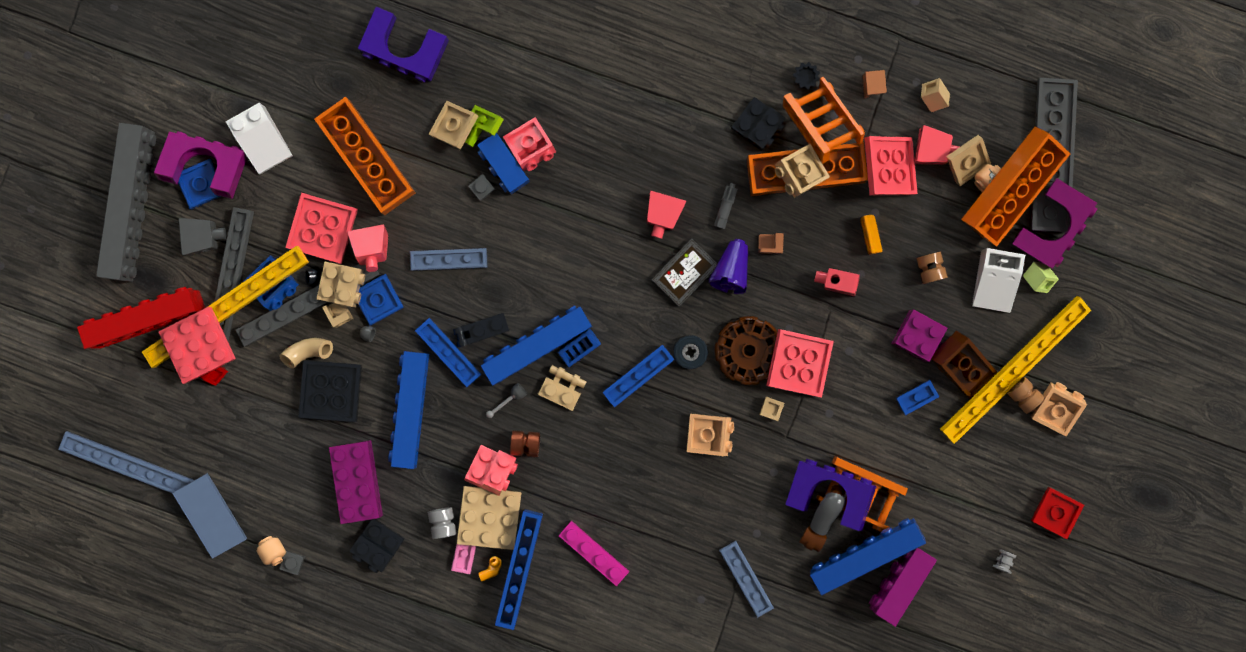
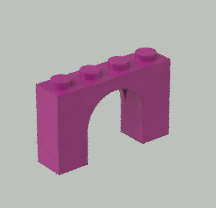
(181, 148)
(1079, 209)

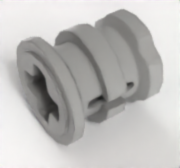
(1004, 561)

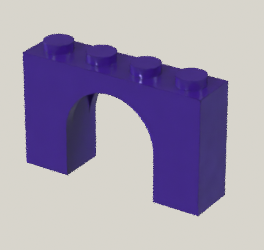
(422, 64)
(858, 492)

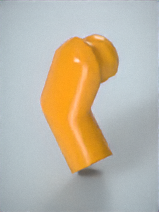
(493, 569)

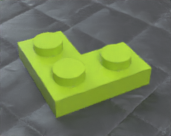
(486, 121)

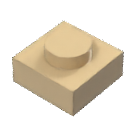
(771, 408)

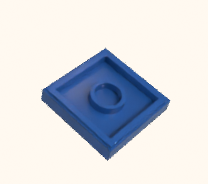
(196, 184)
(379, 300)

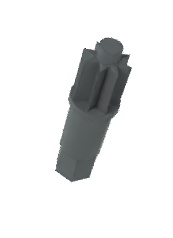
(726, 205)

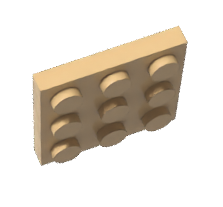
(488, 518)

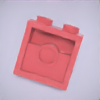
(530, 145)
(491, 470)

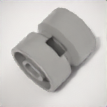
(442, 523)

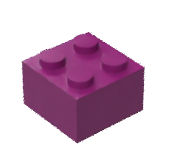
(919, 335)

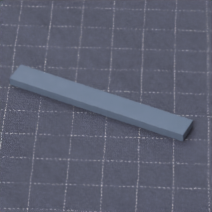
(122, 463)

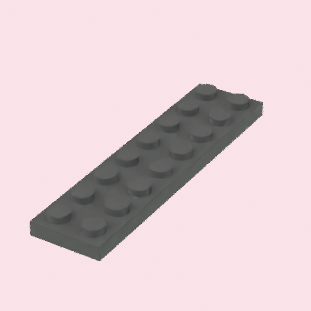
(1056, 115)

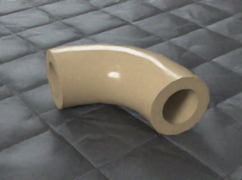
(305, 349)

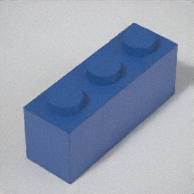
(502, 164)

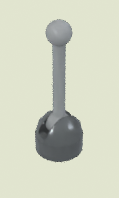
(517, 392)

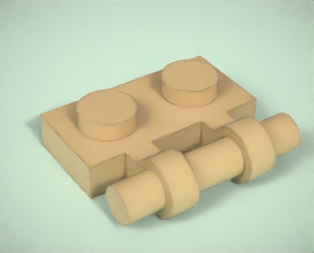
(559, 393)

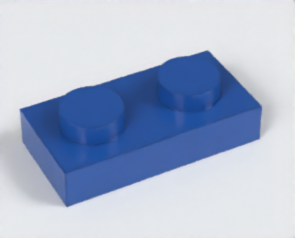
(917, 397)

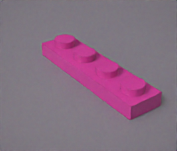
(594, 553)

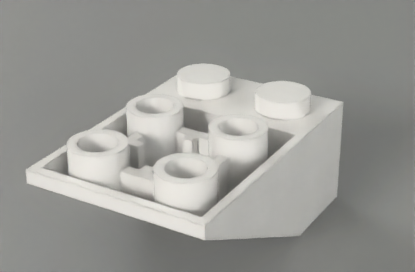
(997, 279)

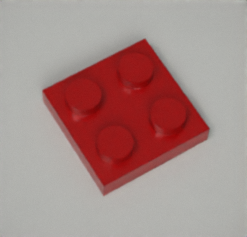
(1057, 513)

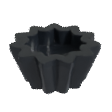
(806, 75)

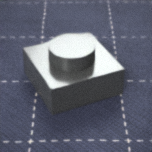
(481, 187)
(292, 562)

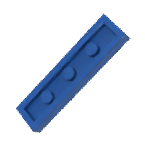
(448, 352)
(638, 376)

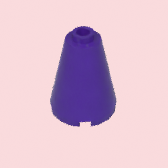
(732, 268)

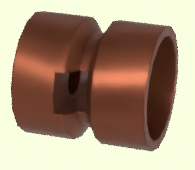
(525, 443)

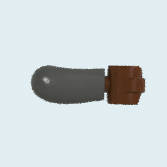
(825, 515)

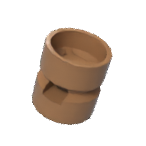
(932, 274)
(1027, 397)

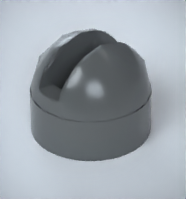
(367, 333)

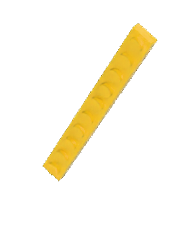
(241, 296)
(1015, 369)

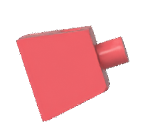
(933, 146)
(663, 212)
(369, 246)
(847, 284)

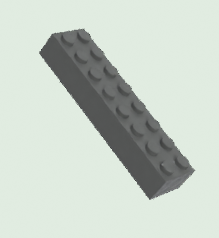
(126, 202)

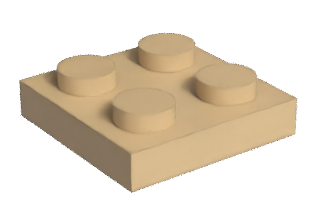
(453, 125)
(968, 160)

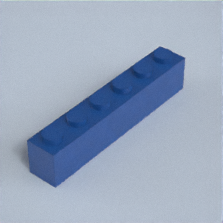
(536, 346)
(409, 410)
(867, 556)
(519, 569)

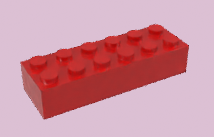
(140, 319)

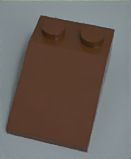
(963, 364)

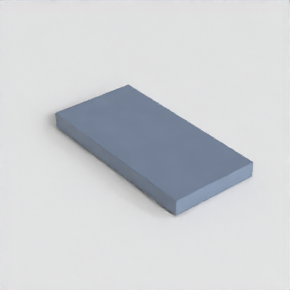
(209, 515)

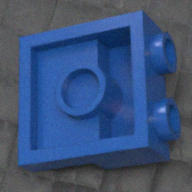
(273, 298)

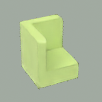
(1040, 277)

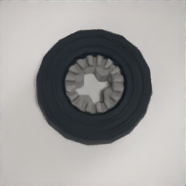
(682, 347)

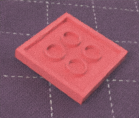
(890, 165)
(321, 228)
(197, 345)
(799, 363)

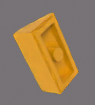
(871, 234)

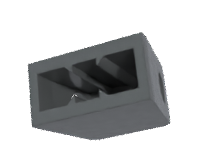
(199, 236)

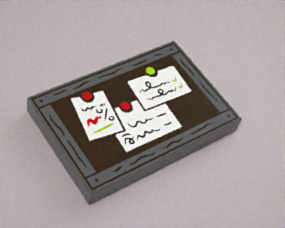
(685, 272)

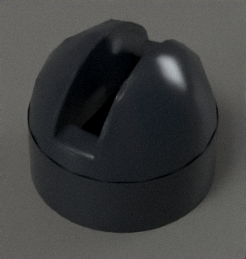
(311, 276)

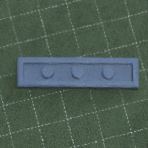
(448, 259)
(746, 579)

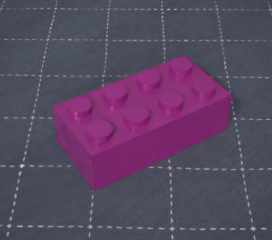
(356, 482)
(901, 585)

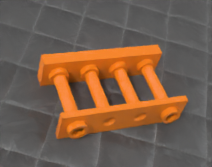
(813, 134)
(878, 481)

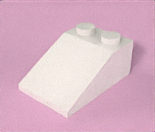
(259, 138)

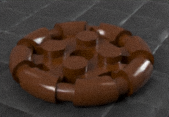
(737, 347)

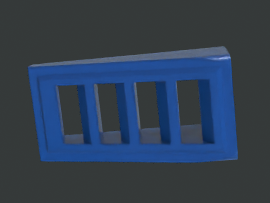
(593, 339)

